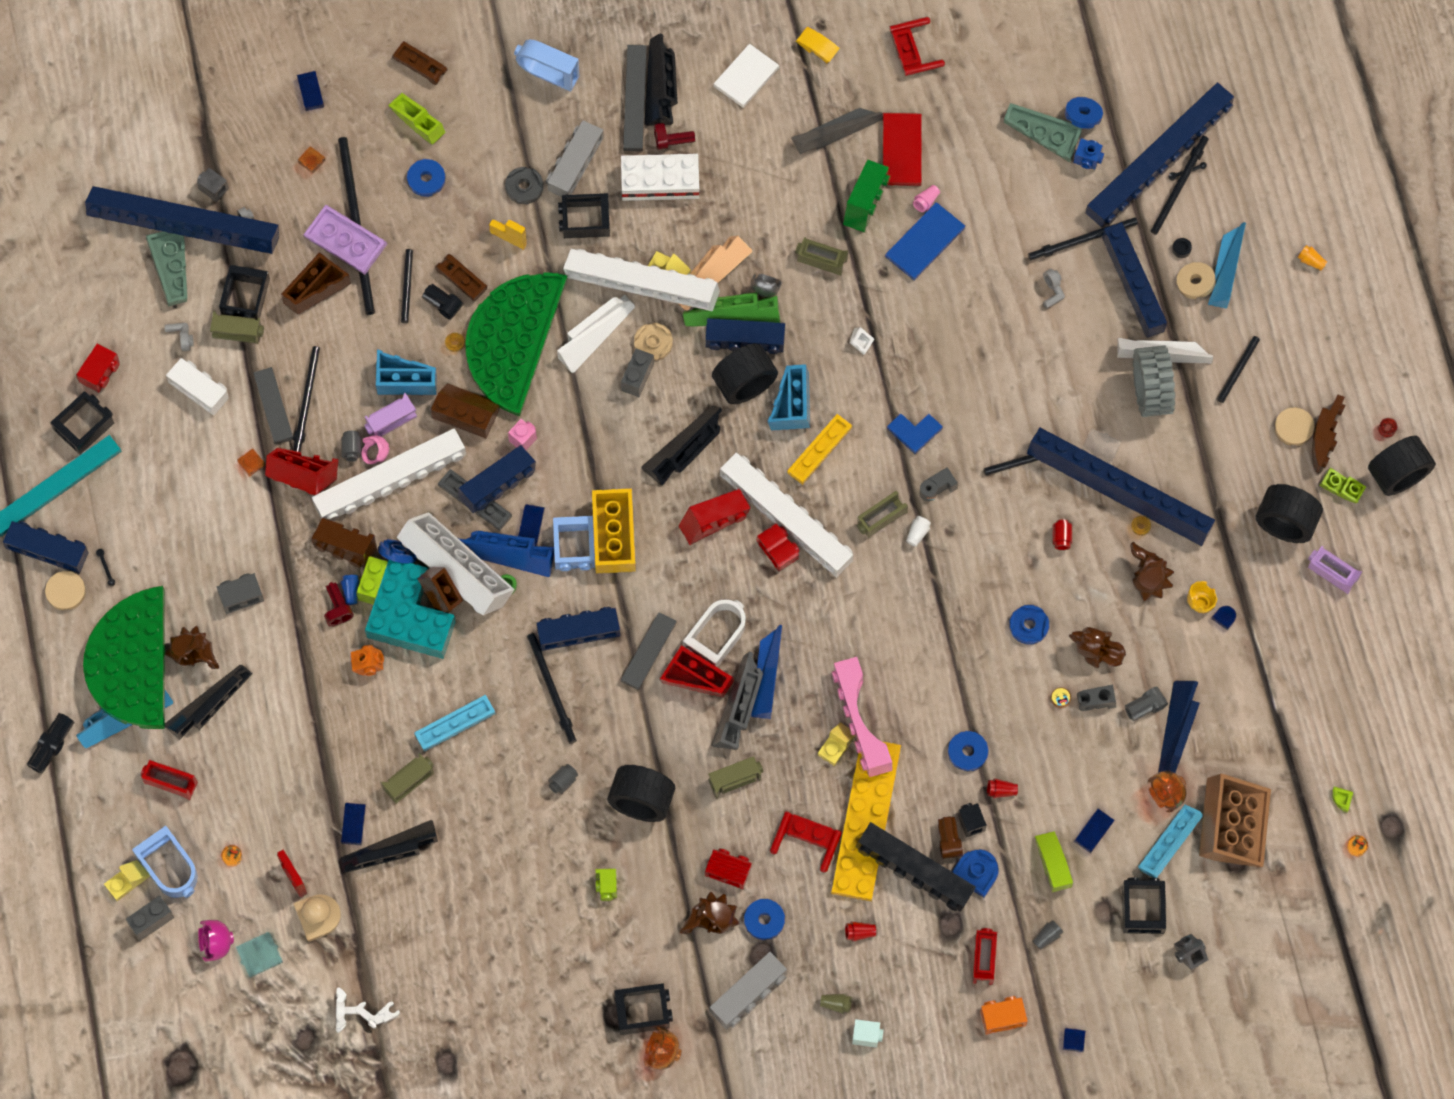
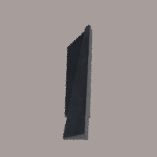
(661, 83)
(684, 446)
(391, 849)

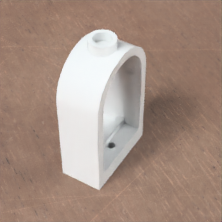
(702, 651)

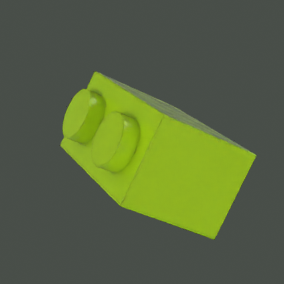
(371, 580)

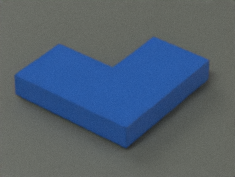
(914, 436)

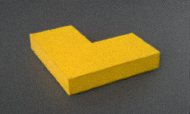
(510, 232)

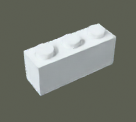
(197, 386)

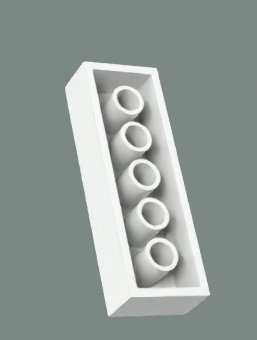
(471, 576)

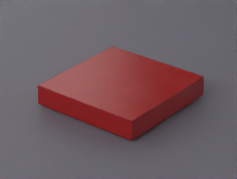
(291, 873)

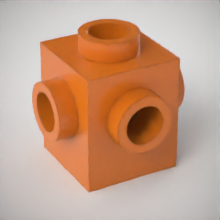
(367, 660)

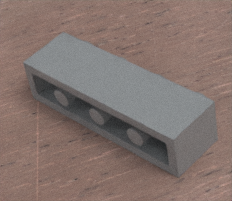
(575, 159)
(748, 991)

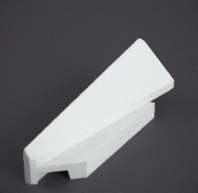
(593, 331)
(1179, 351)

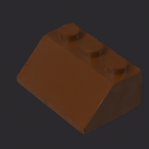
(465, 410)

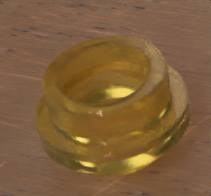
(454, 337)
(1141, 520)

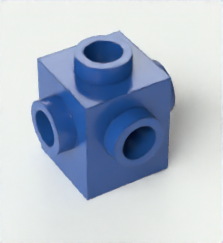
(1088, 154)

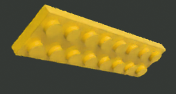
(867, 803)

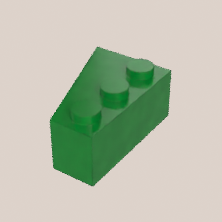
(865, 195)

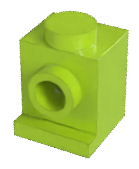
(607, 884)

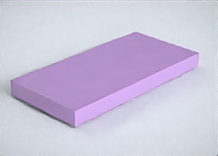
(345, 239)

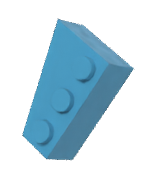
(402, 376)
(793, 400)

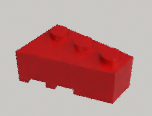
(713, 515)

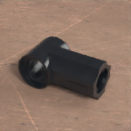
(446, 304)

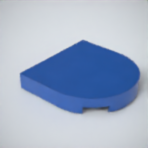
(979, 869)

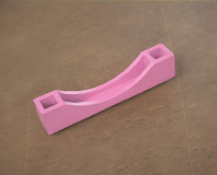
(873, 751)

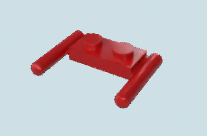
(907, 48)
(809, 832)

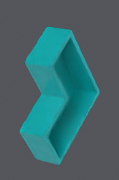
(401, 619)

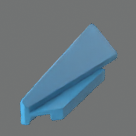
(1226, 267)
(102, 726)

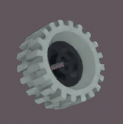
(1154, 381)

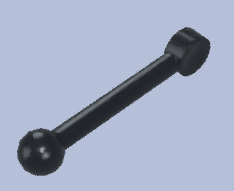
(1172, 176)
(100, 553)

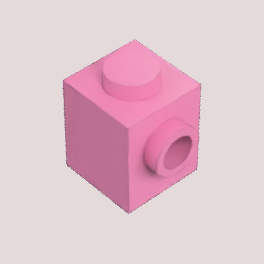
(522, 434)

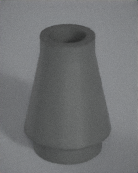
(1048, 934)

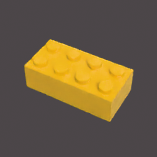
(613, 531)

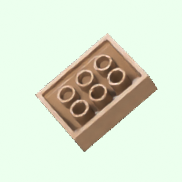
(1234, 821)

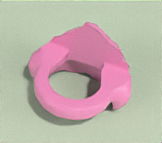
(383, 447)

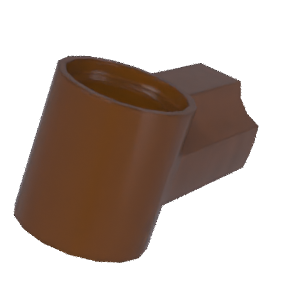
(950, 842)

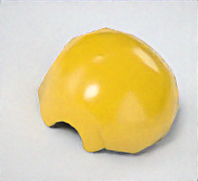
(1201, 597)

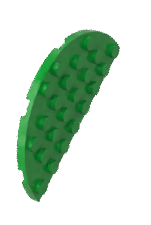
(510, 335)
(128, 660)

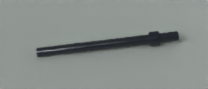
(1196, 155)
(1048, 250)
(299, 435)
(565, 722)

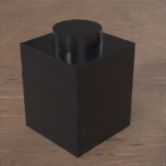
(971, 819)

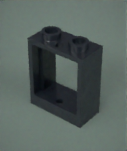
(584, 200)
(244, 275)
(93, 434)
(1143, 926)
(642, 1026)

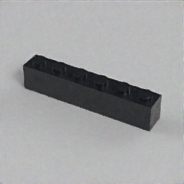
(915, 867)

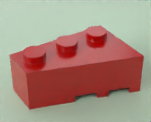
(301, 471)
(696, 674)

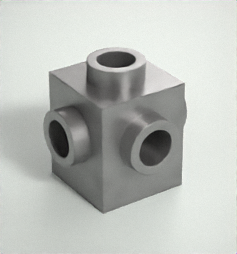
(1191, 951)

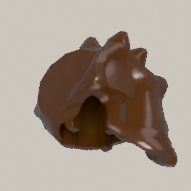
(1152, 573)
(1097, 647)
(191, 649)
(711, 915)

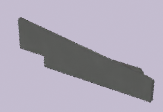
(836, 129)
(739, 704)

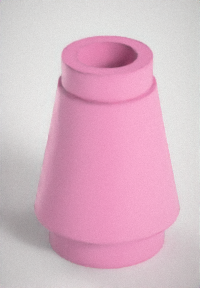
(925, 199)

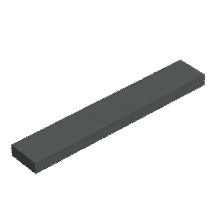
(635, 98)

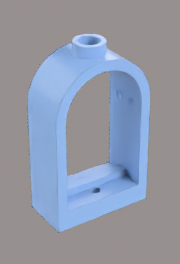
(548, 63)
(153, 843)

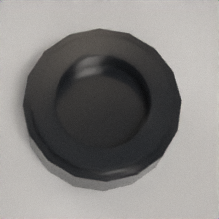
(1182, 248)

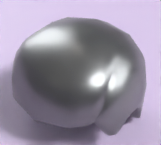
(765, 285)

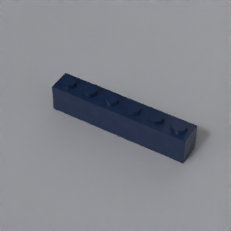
(1134, 280)

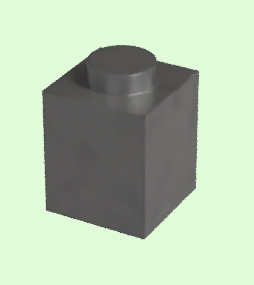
(212, 184)

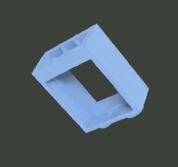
(579, 523)

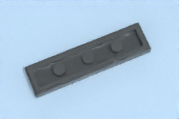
(273, 405)
(493, 513)
(648, 651)

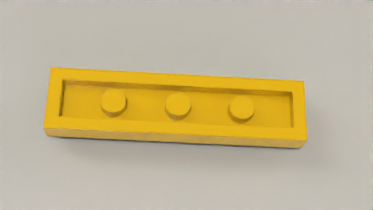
(819, 449)

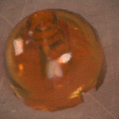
(1168, 790)
(662, 1049)

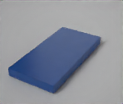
(925, 241)

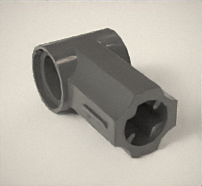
(1149, 702)

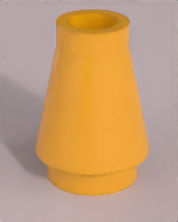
(1312, 258)

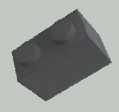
(637, 372)
(240, 593)
(149, 918)

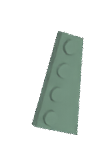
(1046, 130)
(170, 263)

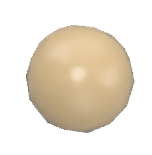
(315, 910)

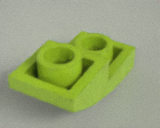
(1341, 486)

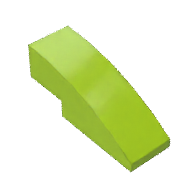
(417, 118)
(1054, 861)

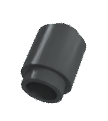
(351, 445)
(562, 779)

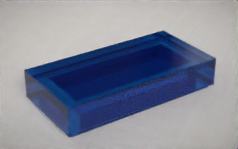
(310, 91)
(531, 522)
(353, 824)
(1094, 831)

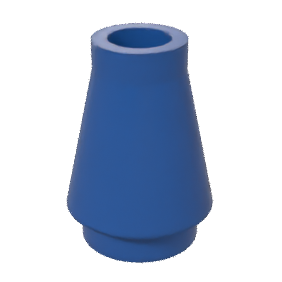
(350, 586)

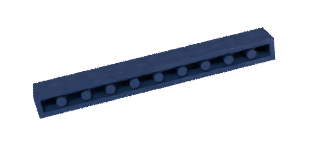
(1159, 155)
(182, 220)
(1120, 486)

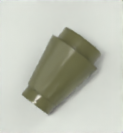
(836, 1002)

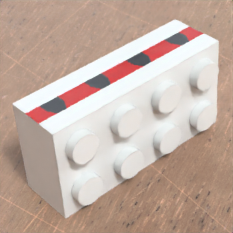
(660, 177)

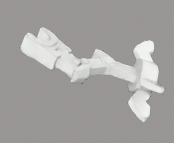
(373, 1020)

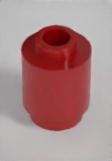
(1062, 535)

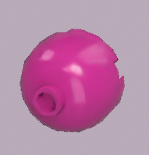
(214, 939)

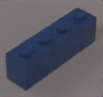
(739, 333)
(497, 479)
(45, 546)
(578, 629)

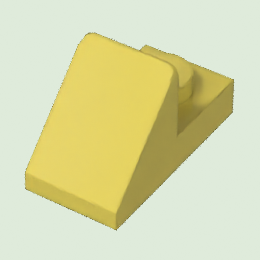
(667, 263)
(836, 744)
(127, 879)

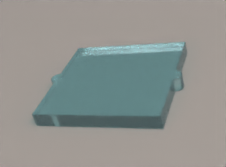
(259, 954)

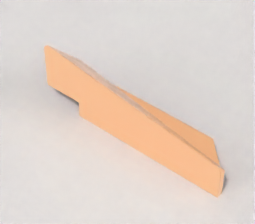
(721, 260)

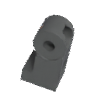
(937, 484)
(1096, 698)

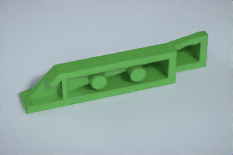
(736, 307)

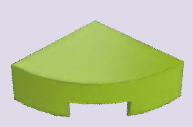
(1342, 798)

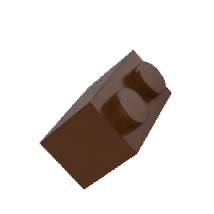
(440, 589)

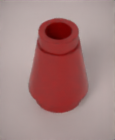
(999, 788)
(857, 931)

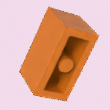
(1003, 1015)

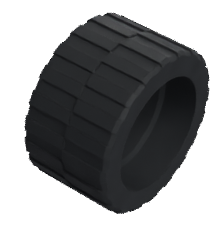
(744, 374)
(1401, 465)
(1289, 513)
(641, 793)

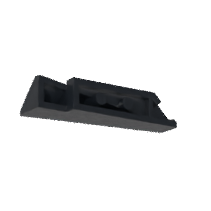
(208, 703)

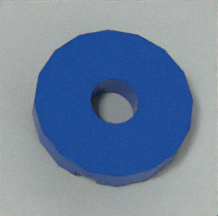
(1083, 104)
(426, 167)
(396, 551)
(1026, 635)
(972, 740)
(768, 908)

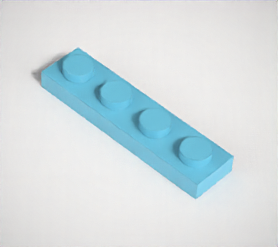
(454, 723)
(1170, 841)

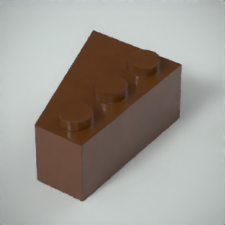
(314, 283)
(344, 543)

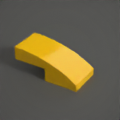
(818, 44)

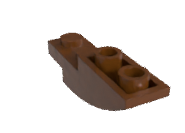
(1324, 433)

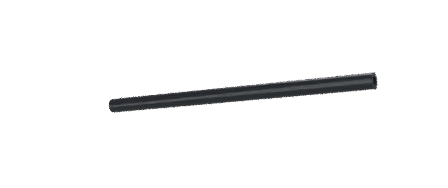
(355, 217)

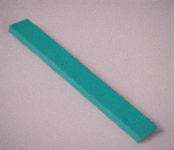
(58, 483)

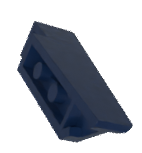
(1179, 723)

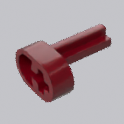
(664, 140)
(341, 611)

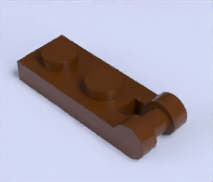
(419, 62)
(461, 277)

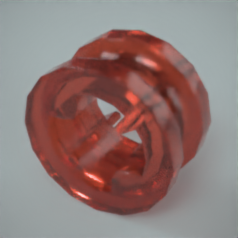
(1391, 432)

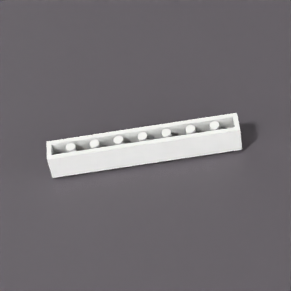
(641, 279)
(389, 476)
(785, 513)

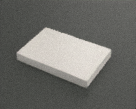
(746, 75)

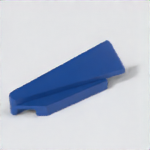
(511, 551)
(768, 664)

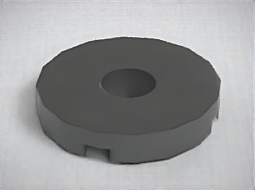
(527, 195)

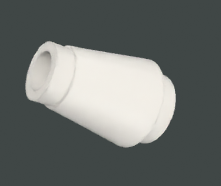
(918, 530)

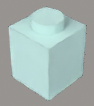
(867, 1033)

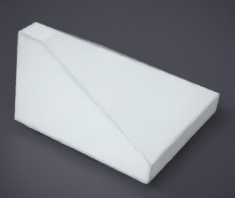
(861, 340)

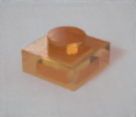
(311, 159)
(251, 462)

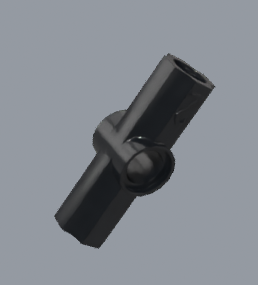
(50, 743)

